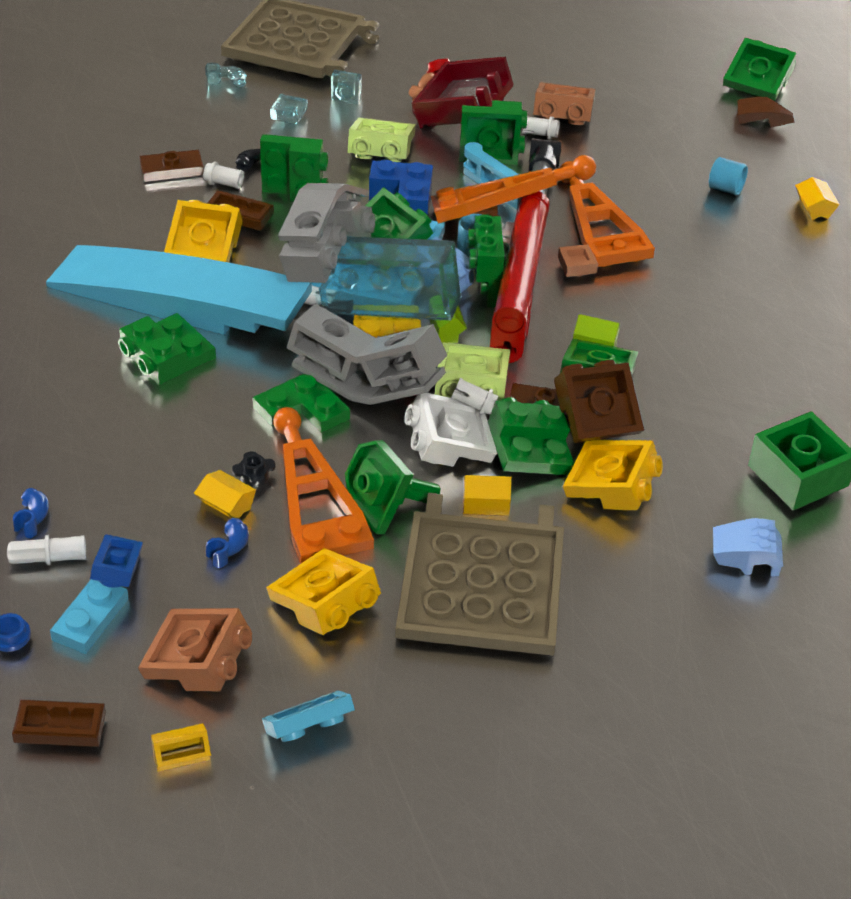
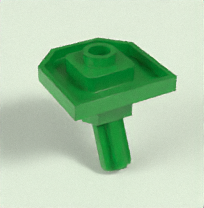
(382, 482)

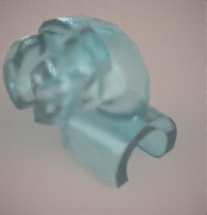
(215, 72)

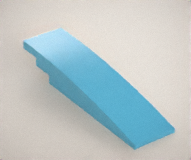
(200, 290)

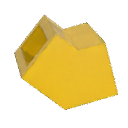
(817, 198)
(225, 494)
(487, 495)
(180, 739)

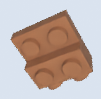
(564, 102)
(197, 648)

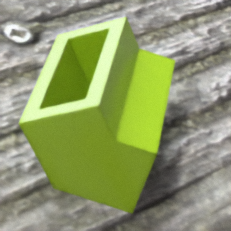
(450, 329)
(596, 330)

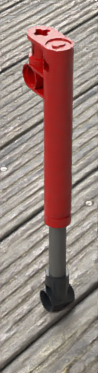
(515, 293)

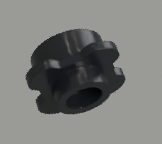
(253, 469)

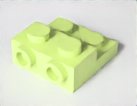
(381, 139)
(475, 364)

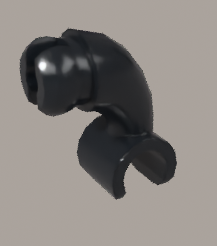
(247, 159)

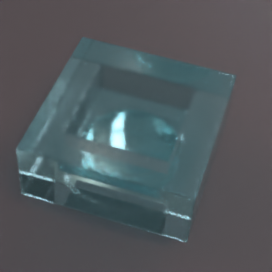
(346, 86)
(289, 109)

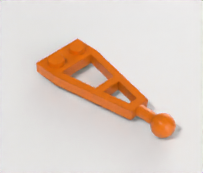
(457, 203)
(612, 249)
(341, 534)

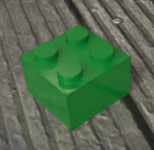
(801, 460)

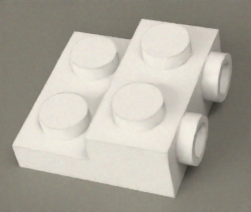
(448, 430)

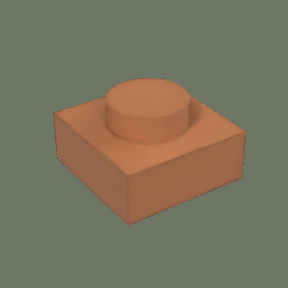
(577, 260)

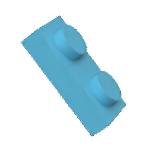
(88, 616)
(324, 710)

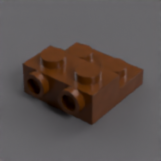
(599, 401)

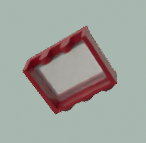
(459, 84)

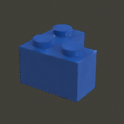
(408, 179)

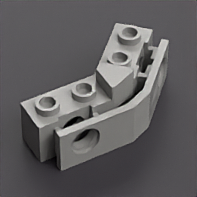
(319, 228)
(393, 364)

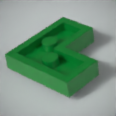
(306, 397)

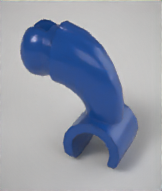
(30, 518)
(222, 549)

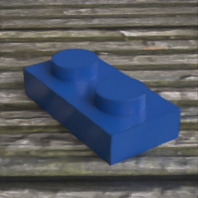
(116, 561)

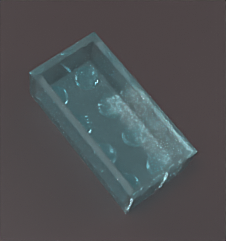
(394, 279)

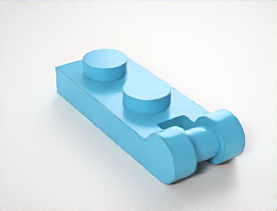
(485, 168)

